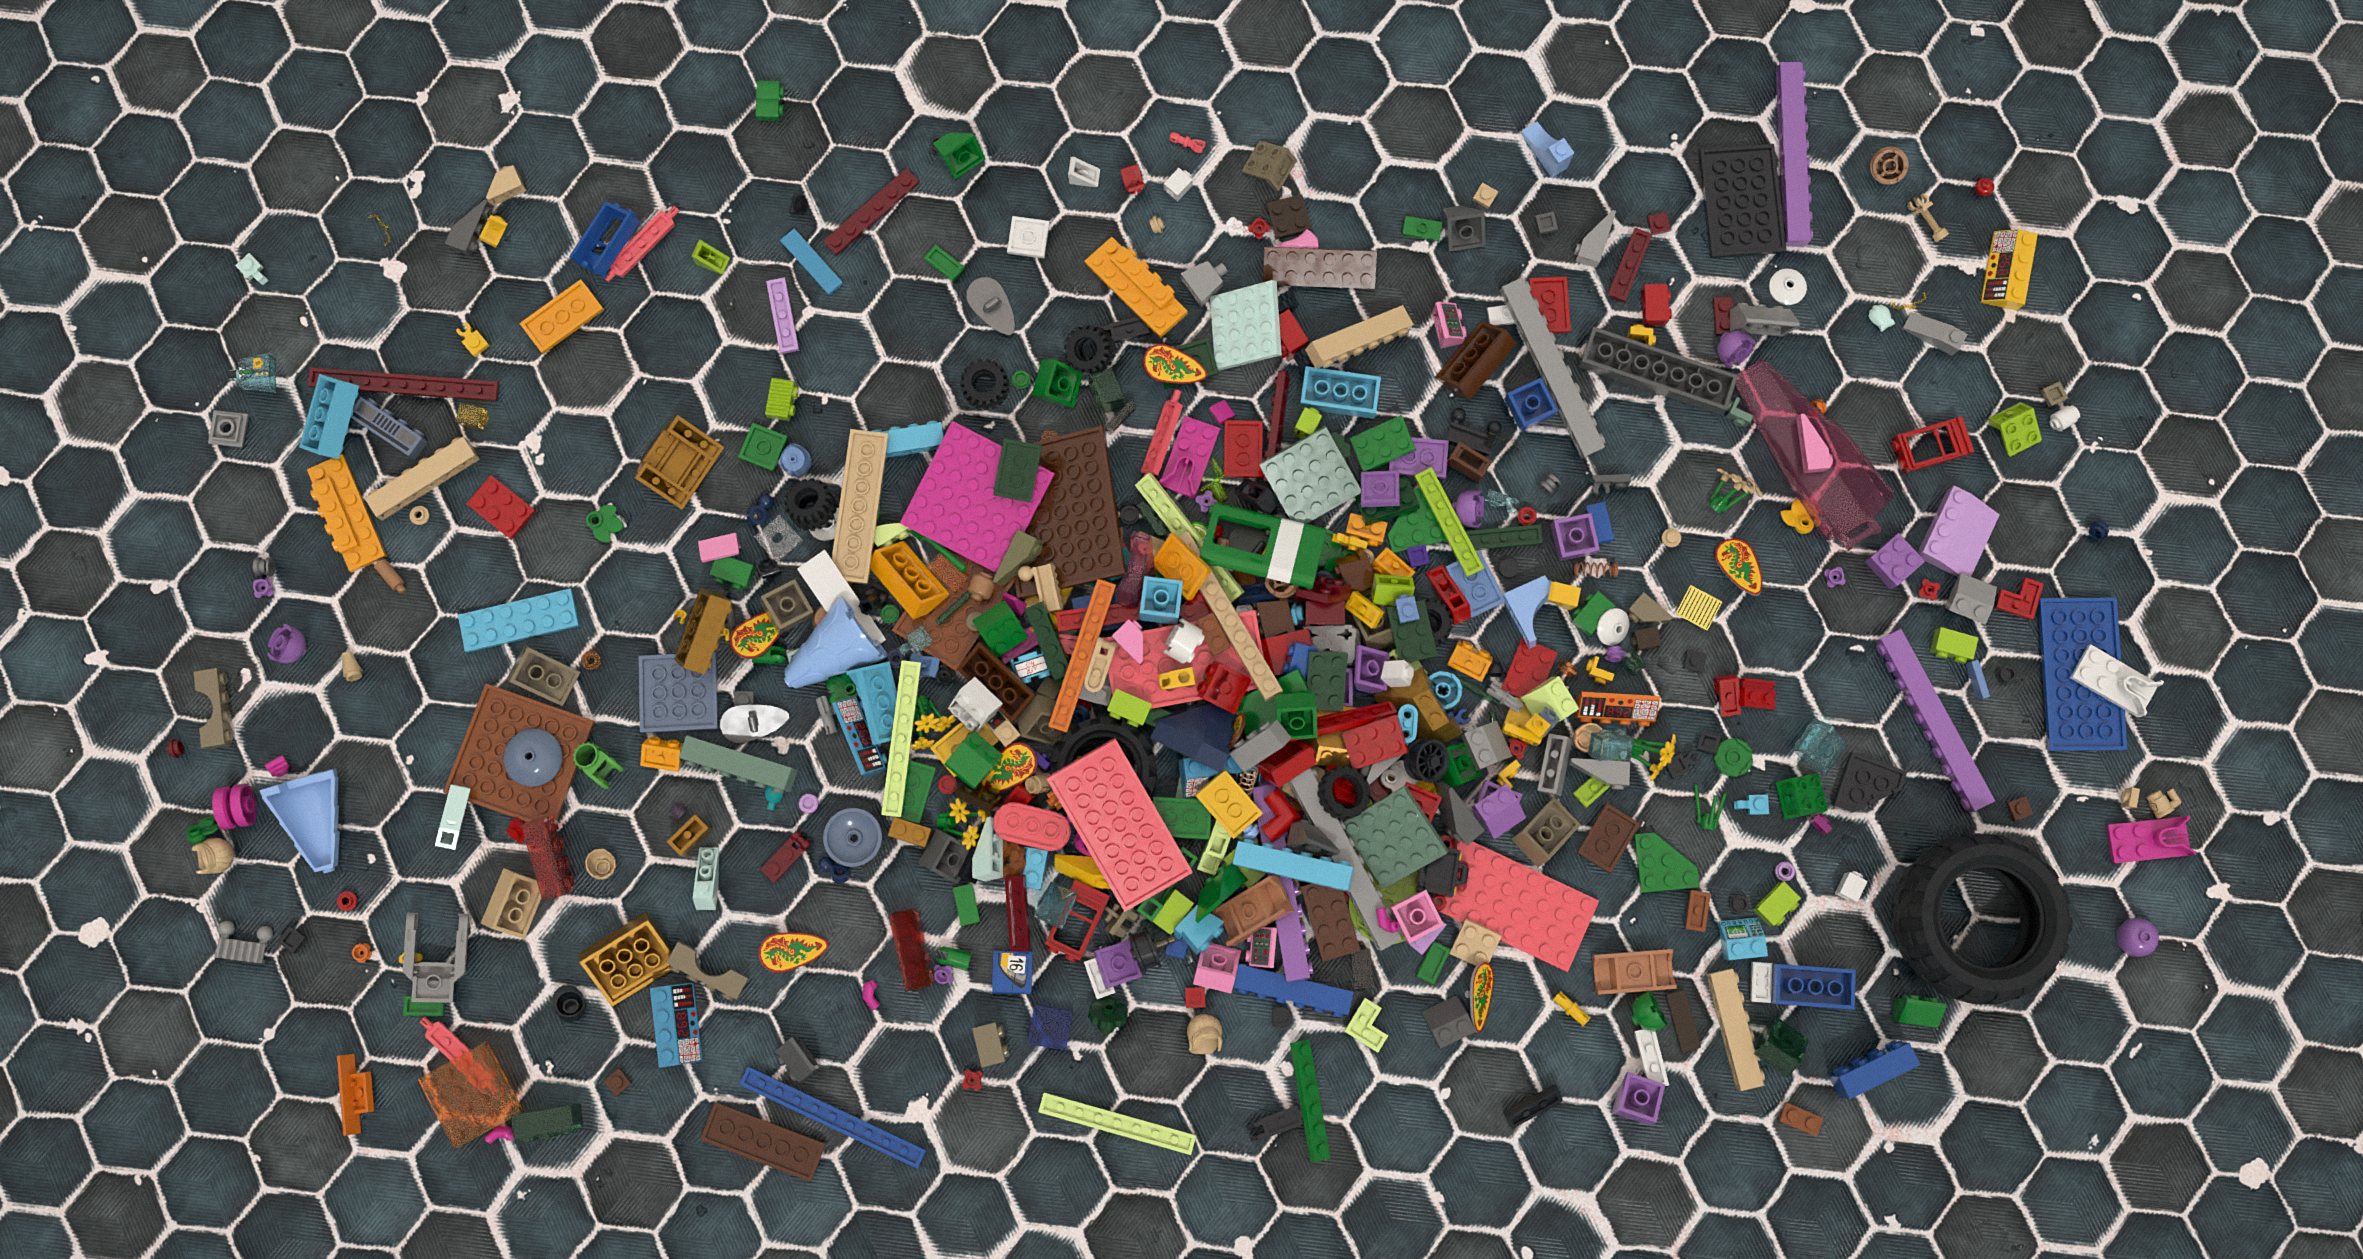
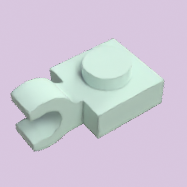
(251, 269)

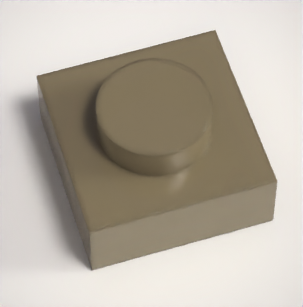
(2054, 394)

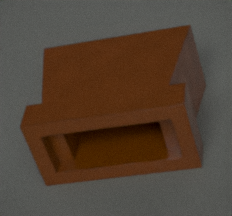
(1469, 462)
(1355, 570)
(1274, 618)

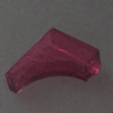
(1139, 565)

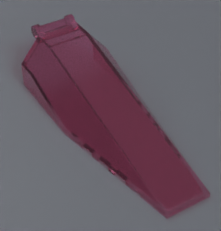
(1836, 498)

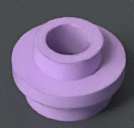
(1790, 871)

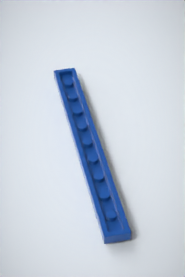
(832, 1117)

